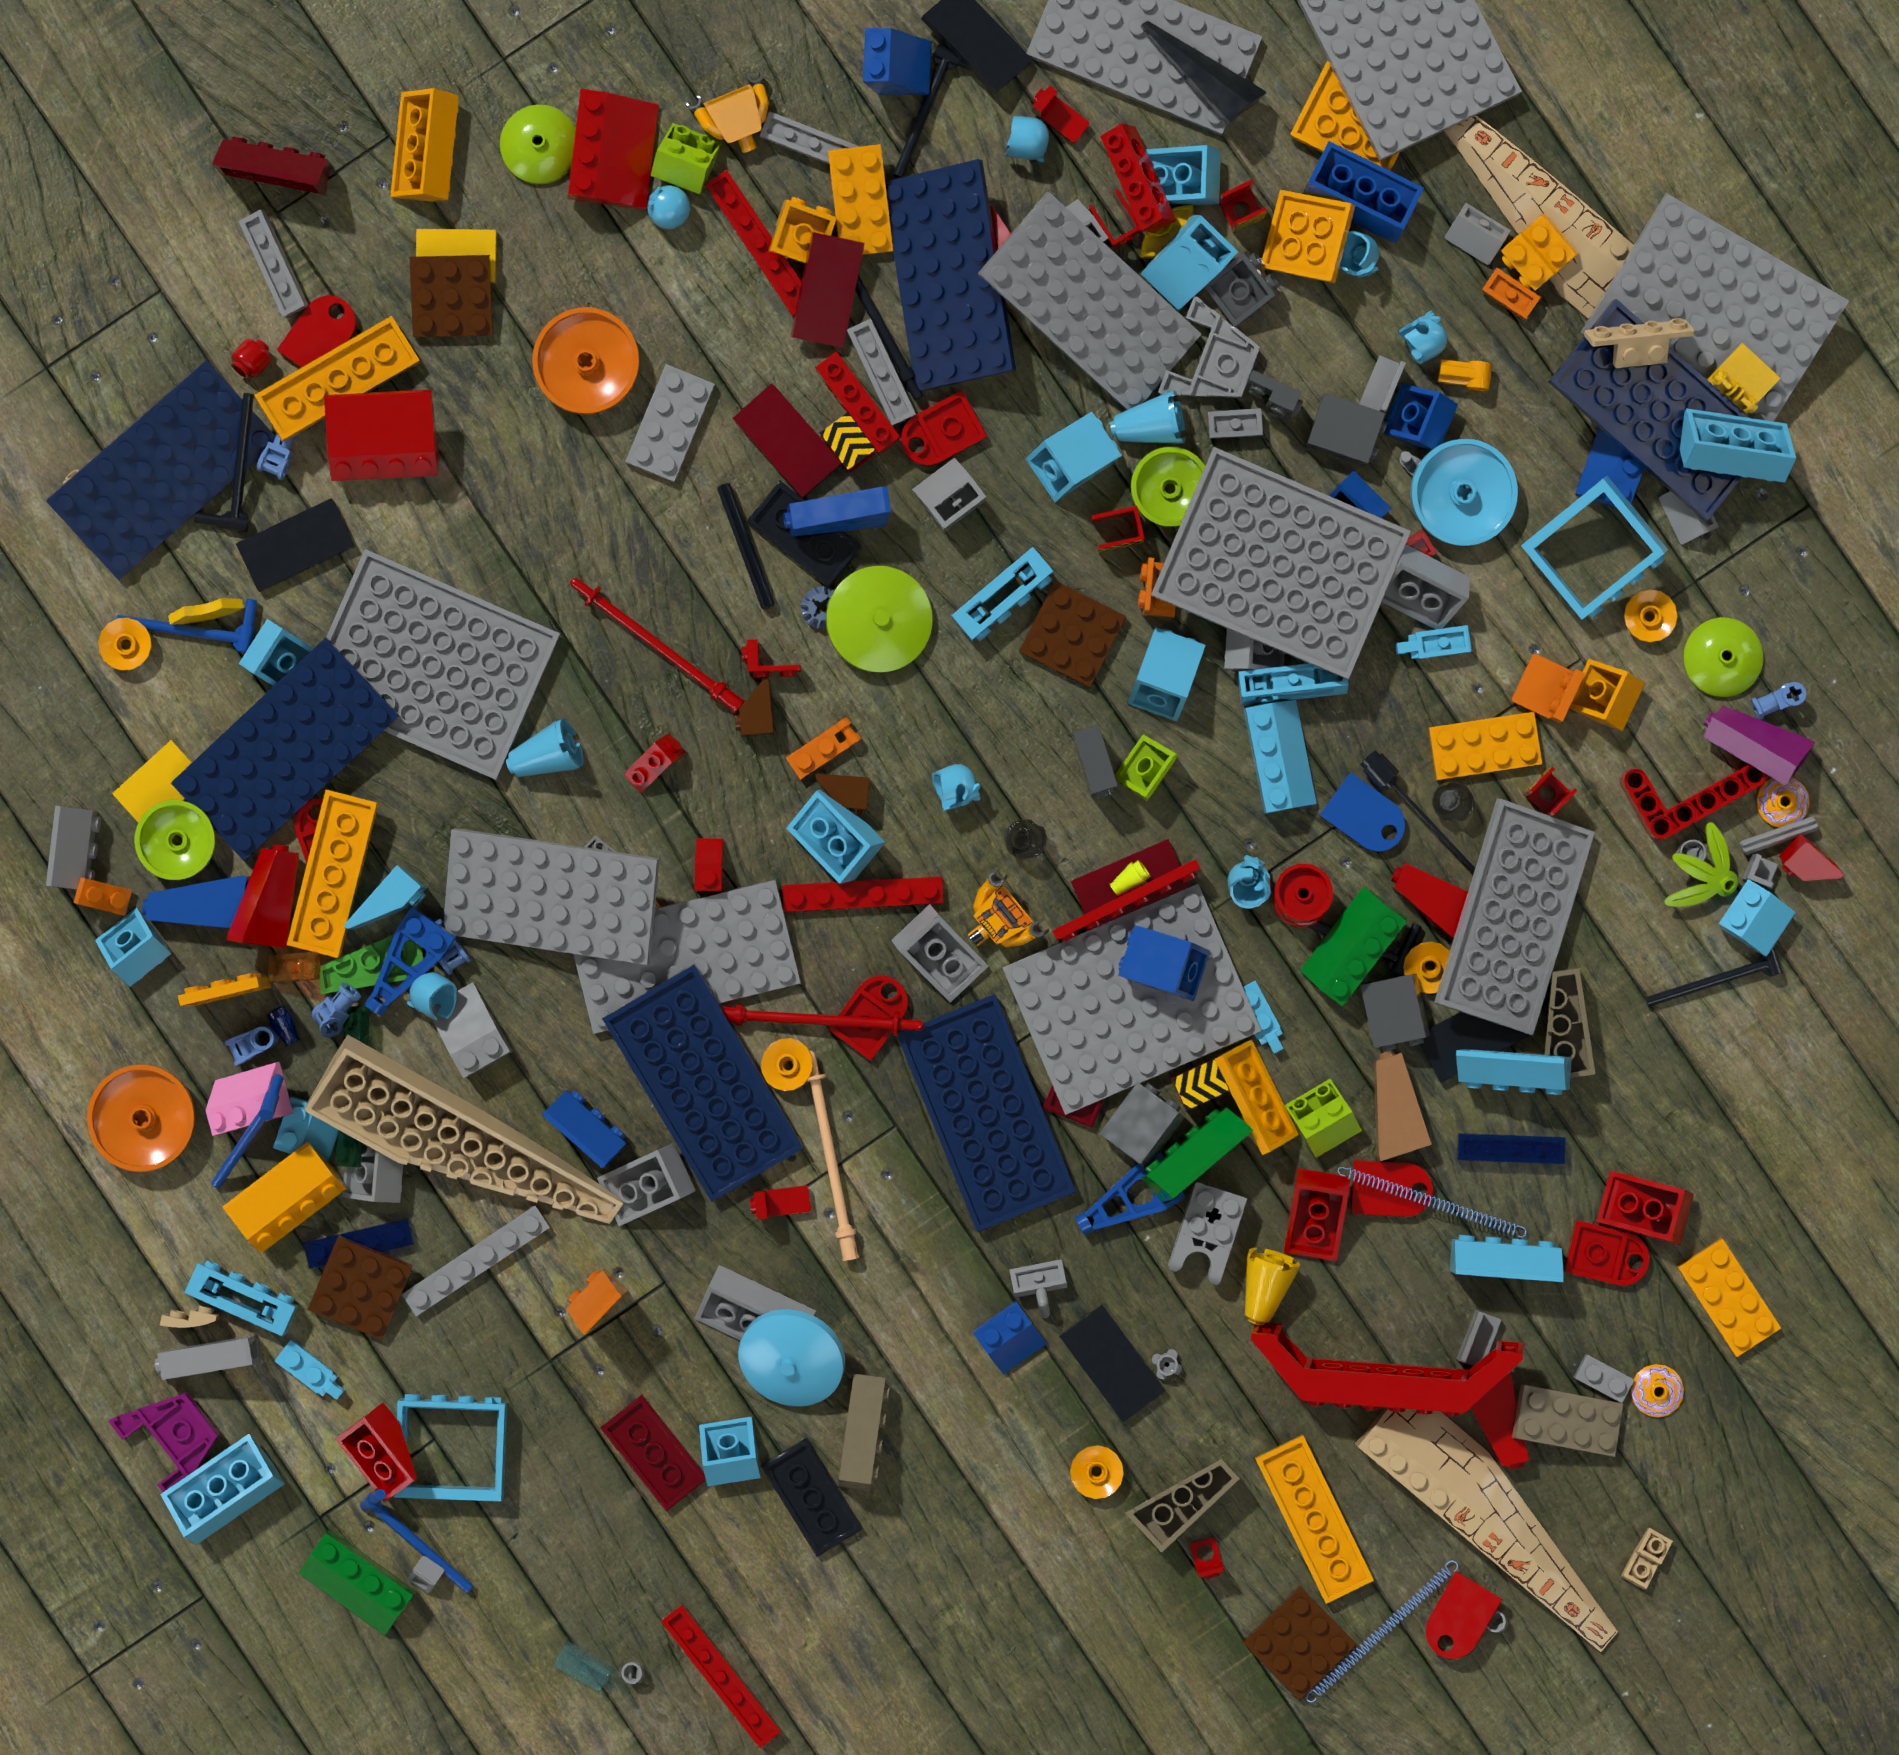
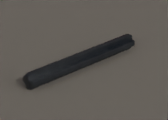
(745, 546)

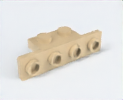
(1639, 343)

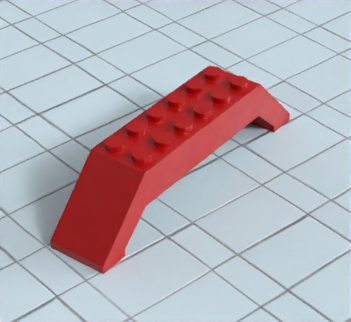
(1381, 1383)

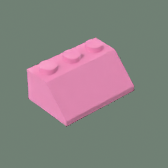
(240, 1096)

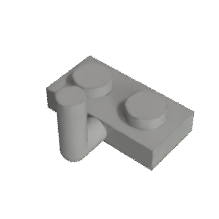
(1038, 1280)

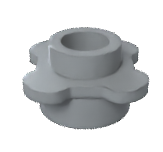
(1162, 1370)

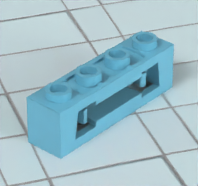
(1036, 567)
(1288, 684)
(202, 1279)

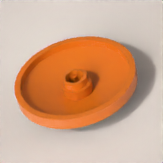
(585, 360)
(141, 1118)

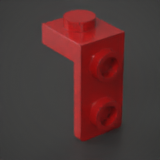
(1059, 114)
(751, 655)
(654, 762)
(780, 1202)

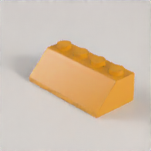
(424, 145)
(284, 1197)

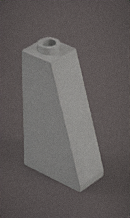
(208, 1357)

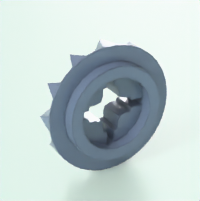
(809, 609)

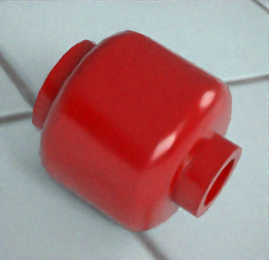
(250, 358)

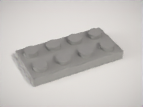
(670, 423)

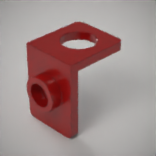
(1209, 1568)

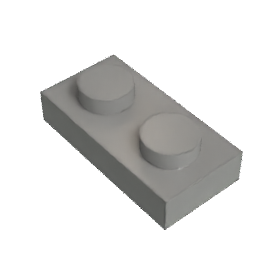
(1235, 423)
(1603, 1378)

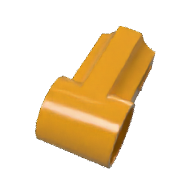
(1473, 375)

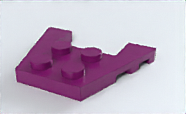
(178, 1428)

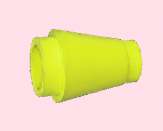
(1130, 878)

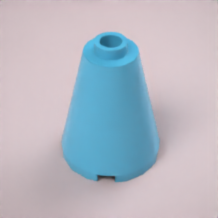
(1151, 422)
(547, 752)

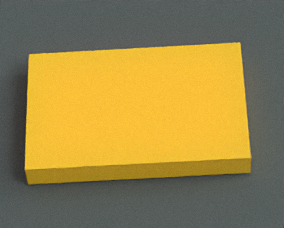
(458, 242)
(153, 781)

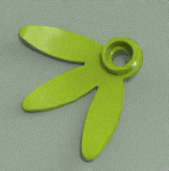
(1699, 869)

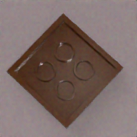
(451, 295)
(1072, 634)
(360, 1287)
(1299, 1642)

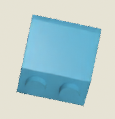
(274, 653)
(1757, 918)
(132, 947)
(302, 1128)
(729, 1451)

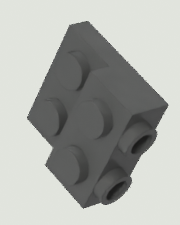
(1243, 288)
(1282, 399)

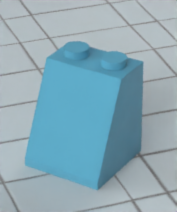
(1073, 456)
(1166, 674)

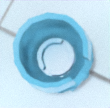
(1028, 139)
(668, 207)
(1359, 255)
(1425, 337)
(956, 786)
(1249, 883)
(430, 990)

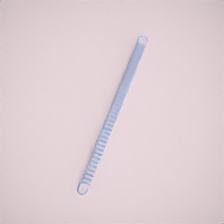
(1440, 1202)
(1386, 1632)

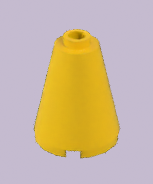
(1266, 1283)

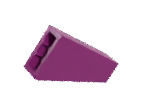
(1758, 743)

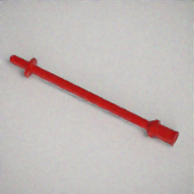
(717, 690)
(740, 1015)

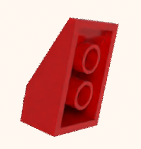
(1645, 1207)
(1317, 1214)
(379, 1451)

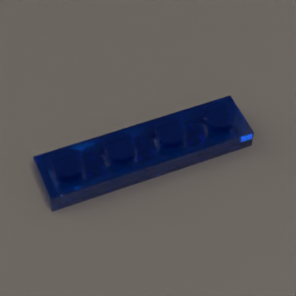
(1511, 1148)
(378, 1237)

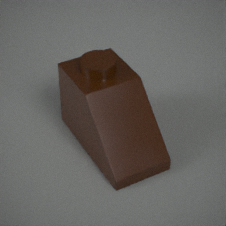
(756, 713)
(848, 791)

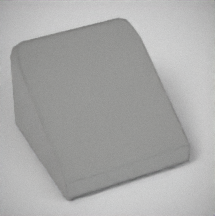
(425, 1574)

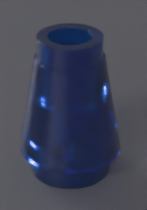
(283, 1024)

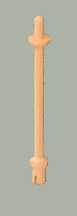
(845, 1231)

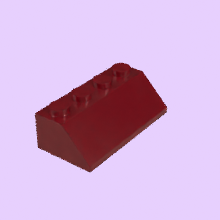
(273, 166)

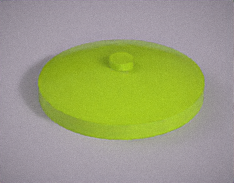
(879, 619)

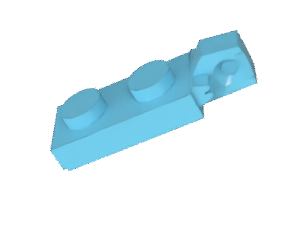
(1436, 643)
(1268, 1023)
(309, 1370)

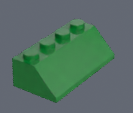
(1353, 945)
(1195, 1154)
(357, 1582)

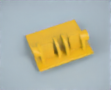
(1744, 379)

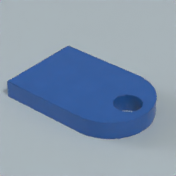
(1362, 814)

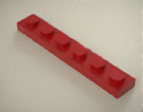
(755, 238)
(862, 894)
(1117, 905)
(721, 1676)

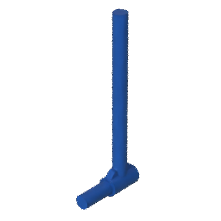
(241, 637)
(265, 1113)
(373, 1504)

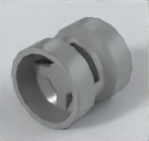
(1693, 847)

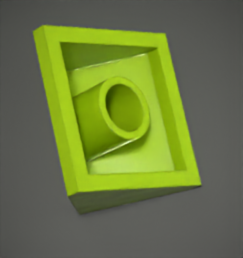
(1145, 767)

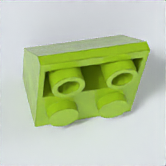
(685, 158)
(1323, 1118)

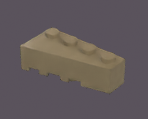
(1568, 1023)
(862, 1432)
(1178, 1507)

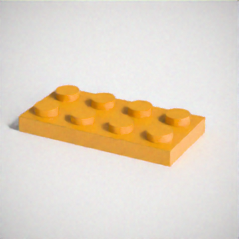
(861, 197)
(1485, 746)
(1256, 1097)
(1728, 1297)

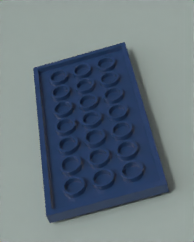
(939, 245)
(1646, 409)
(159, 470)
(285, 748)
(703, 1082)
(986, 1113)

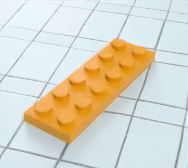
(348, 369)
(332, 873)
(1314, 1519)

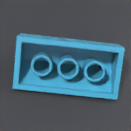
(1736, 445)
(1279, 756)
(1514, 1069)
(1506, 1259)
(222, 1489)

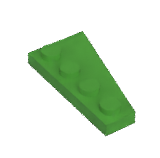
(364, 966)

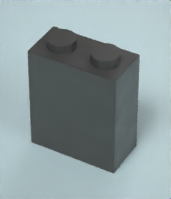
(1346, 430)
(1094, 761)
(1395, 1012)
(1143, 1124)

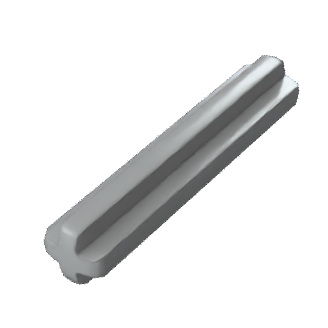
(1778, 835)

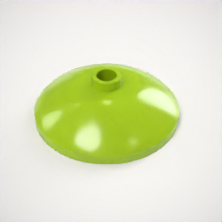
(540, 162)
(1159, 469)
(1704, 657)
(156, 837)

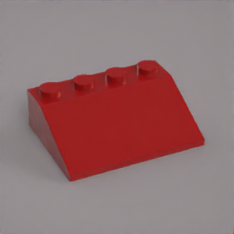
(612, 150)
(381, 435)

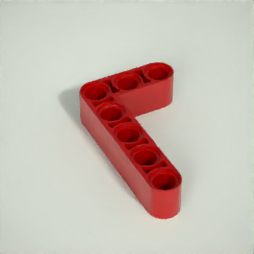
(1692, 803)

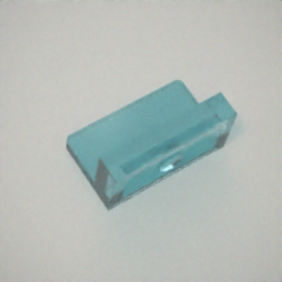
(583, 1666)

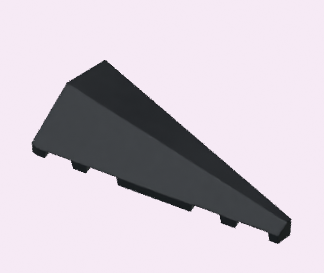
(1220, 87)

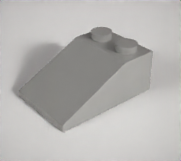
(939, 953)
(471, 1033)
(648, 1183)

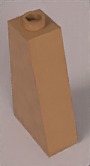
(1397, 1111)

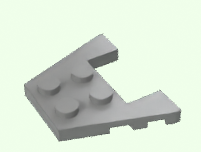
(1224, 361)

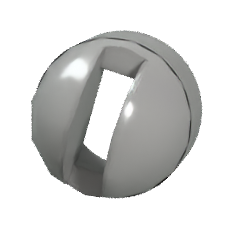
(1500, 1627)
(628, 1672)

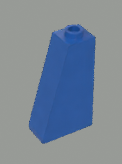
(839, 513)
(198, 904)

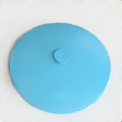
(1464, 492)
(791, 1357)

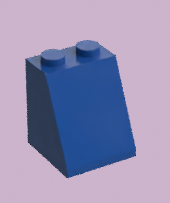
(896, 62)
(1163, 962)

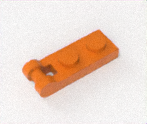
(822, 749)

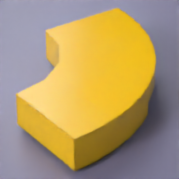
(1155, 242)
(205, 612)

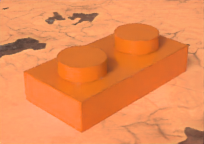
(1510, 294)
(102, 896)

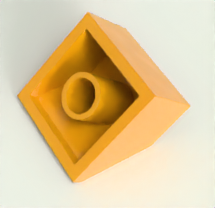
(1607, 694)

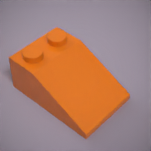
(595, 1300)

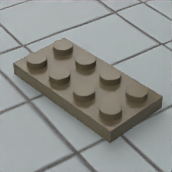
(1567, 1420)

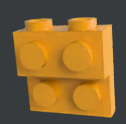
(795, 228)
(1538, 252)

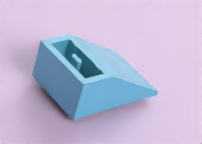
(1189, 261)

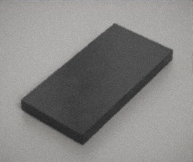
(977, 41)
(295, 545)
(819, 554)
(1464, 1032)
(1112, 1363)
(811, 1497)

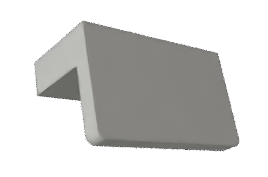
(1477, 234)
(1382, 384)
(1684, 521)
(1478, 1338)

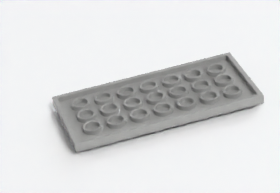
(1110, 49)
(1089, 302)
(551, 896)
(1514, 917)
(730, 936)

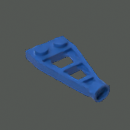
(425, 933)
(1133, 1211)

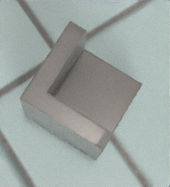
(1760, 871)

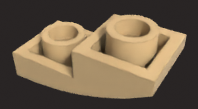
(197, 1317)
(1646, 1558)

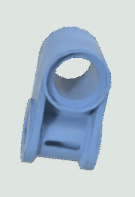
(247, 1045)

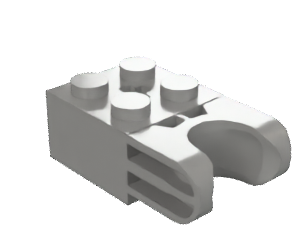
(1210, 1238)

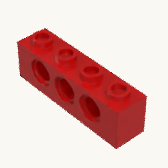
(1138, 178)
(857, 403)

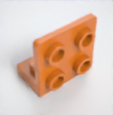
(1151, 605)
(1547, 688)

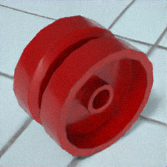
(1302, 911)

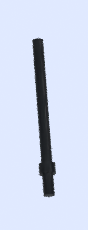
(905, 373)

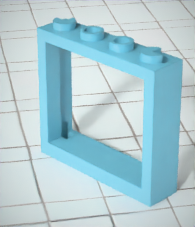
(1632, 576)
(463, 1403)

